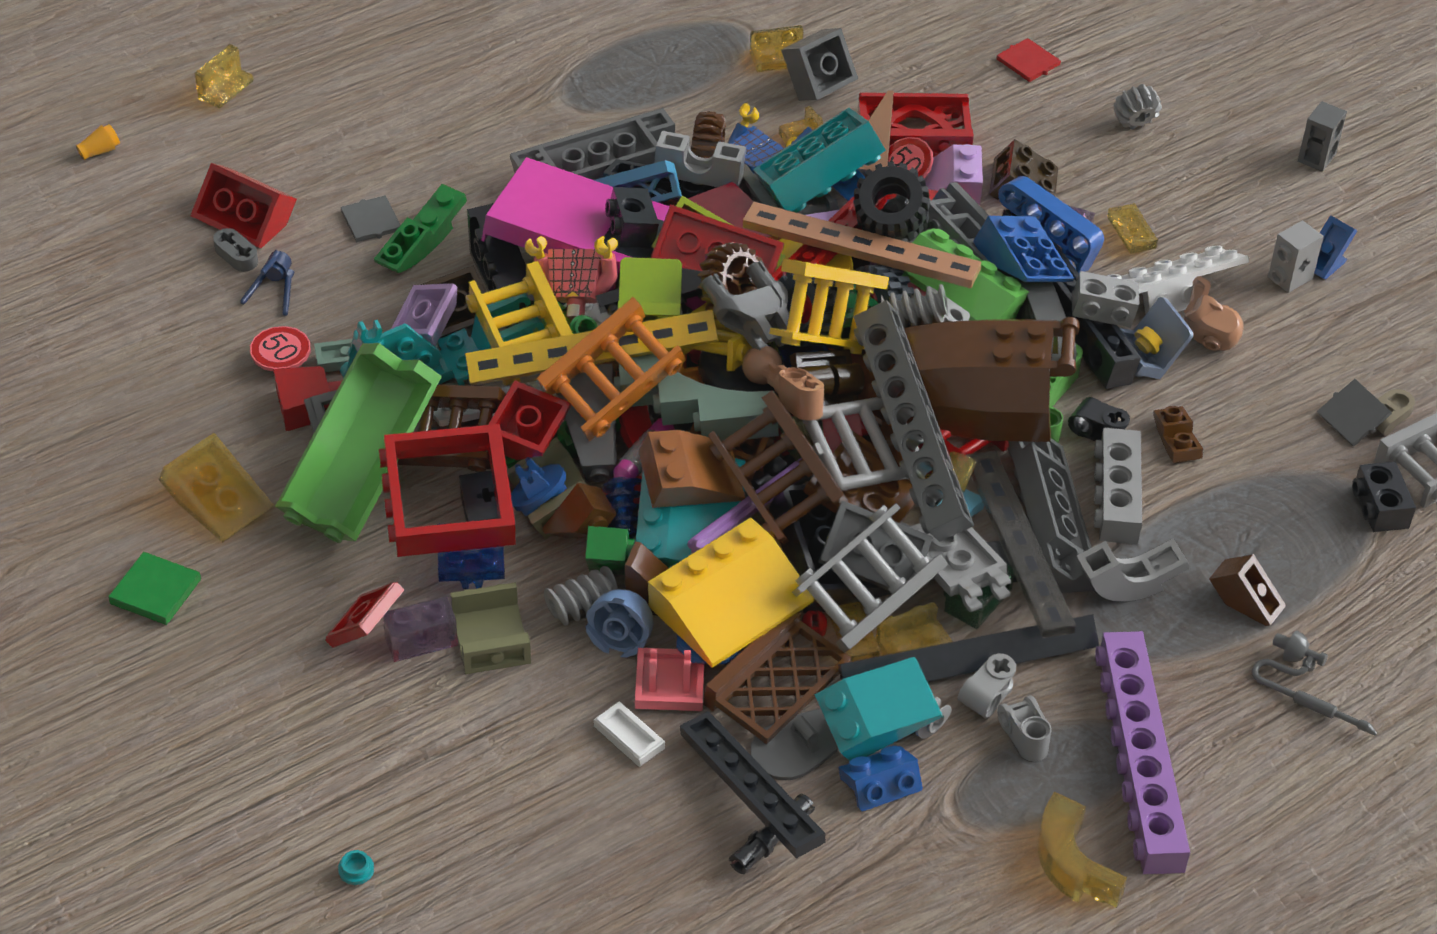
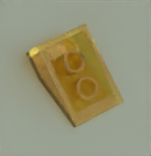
(215, 488)

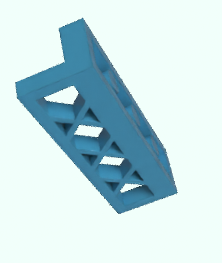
(645, 174)

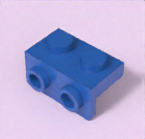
(882, 777)

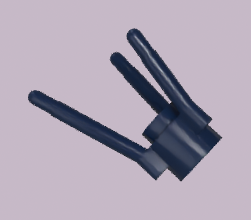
(275, 269)

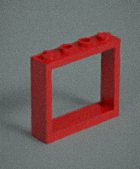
(454, 535)

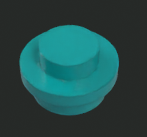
(355, 867)

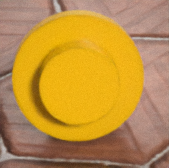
(1148, 340)

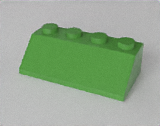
(992, 292)

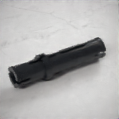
(761, 842)

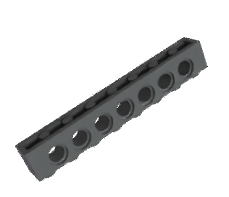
(953, 513)

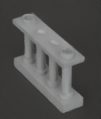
(1412, 439)
(874, 608)

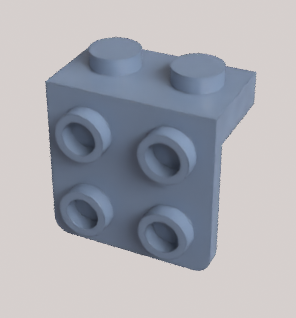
(1172, 330)

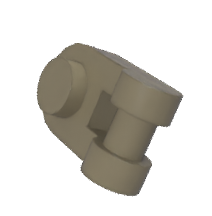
(1401, 406)

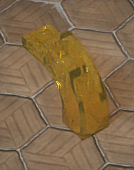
(1065, 862)

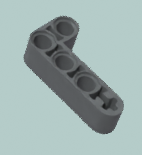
(1042, 304)

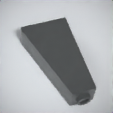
(600, 454)

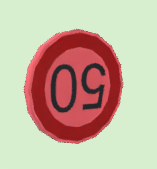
(913, 153)
(280, 348)

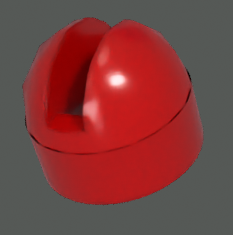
(816, 616)

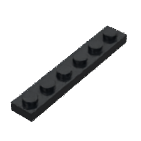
(753, 784)

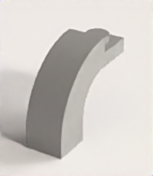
(1132, 577)

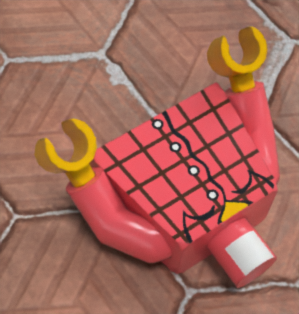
(577, 273)

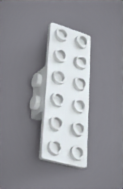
(1175, 278)

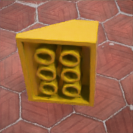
(728, 592)

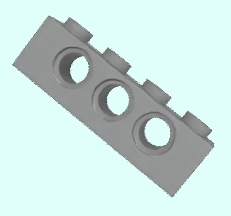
(1119, 486)

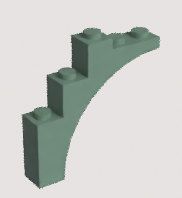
(689, 401)

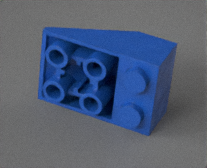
(1021, 249)

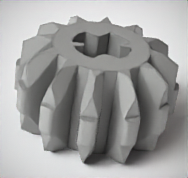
(1137, 106)

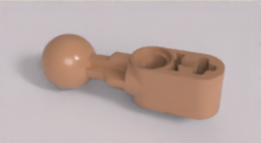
(795, 387)

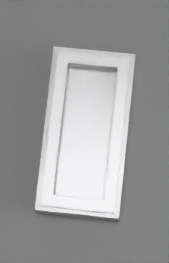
(629, 734)

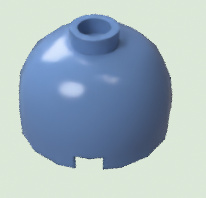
(620, 622)

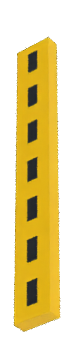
(539, 355)

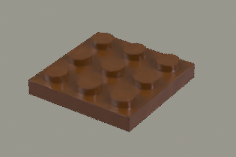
(871, 496)

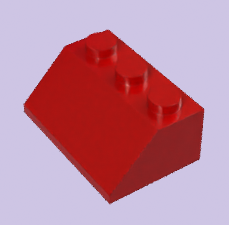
(242, 204)

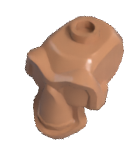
(1212, 323)

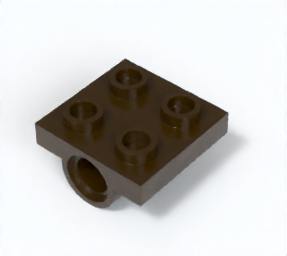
(836, 371)

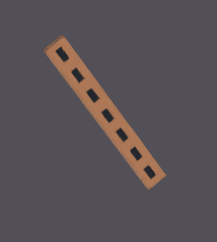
(862, 244)

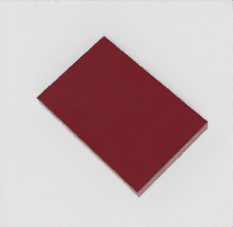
(729, 204)

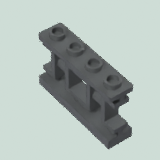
(958, 216)

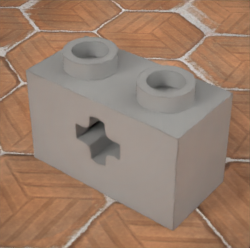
(1295, 256)

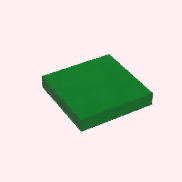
(155, 588)

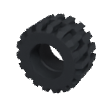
(892, 181)

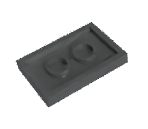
(851, 522)

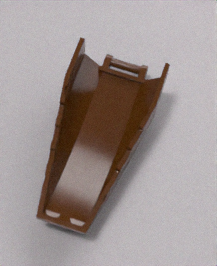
(988, 374)

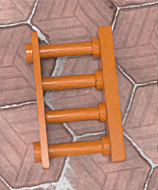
(605, 339)

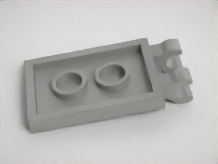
(969, 567)

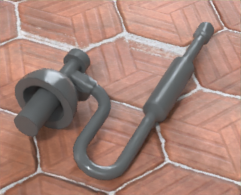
(1295, 650)

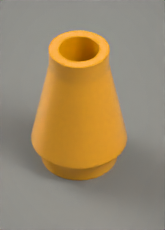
(98, 142)

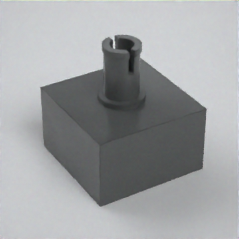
(819, 64)

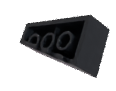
(496, 260)

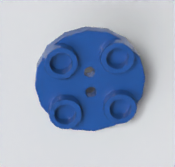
(537, 485)

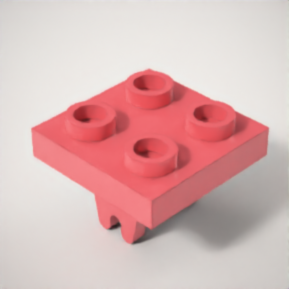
(668, 680)

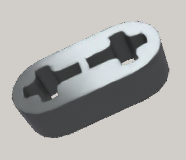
(240, 246)

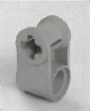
(989, 685)
(1026, 728)

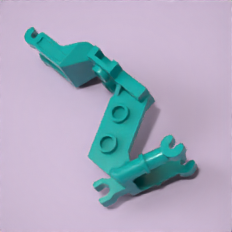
(451, 358)

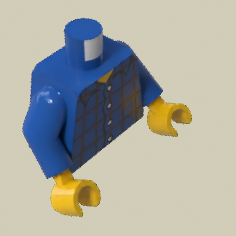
(758, 145)

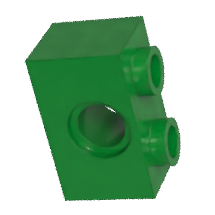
(608, 548)

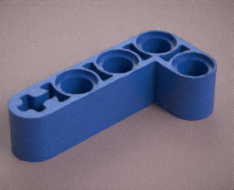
(1024, 196)

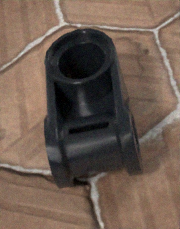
(1095, 415)

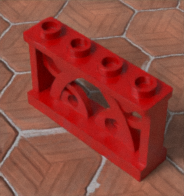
(931, 107)

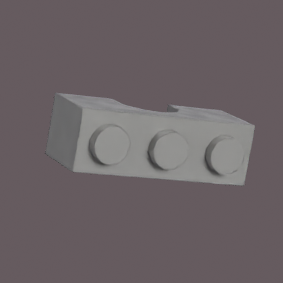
(721, 168)

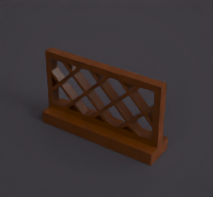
(751, 663)

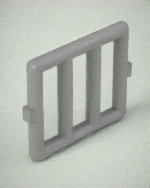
(822, 449)

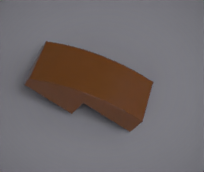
(1176, 434)

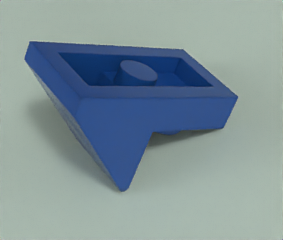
(1334, 244)

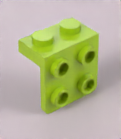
(653, 284)

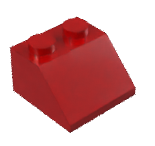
(528, 420)

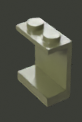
(554, 454)
(490, 628)

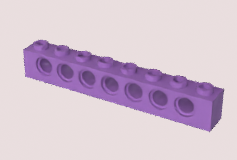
(1142, 754)

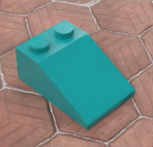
(878, 707)

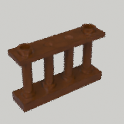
(458, 400)
(808, 465)

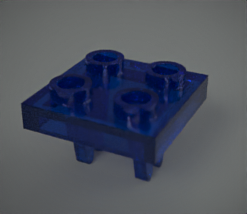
(471, 566)

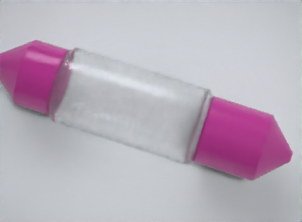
(630, 462)

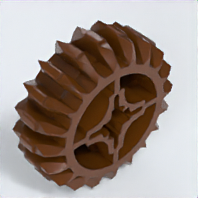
(707, 131)
(730, 264)

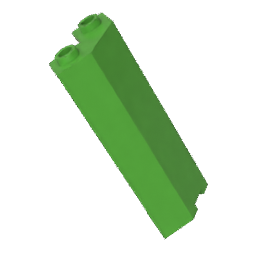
(341, 466)

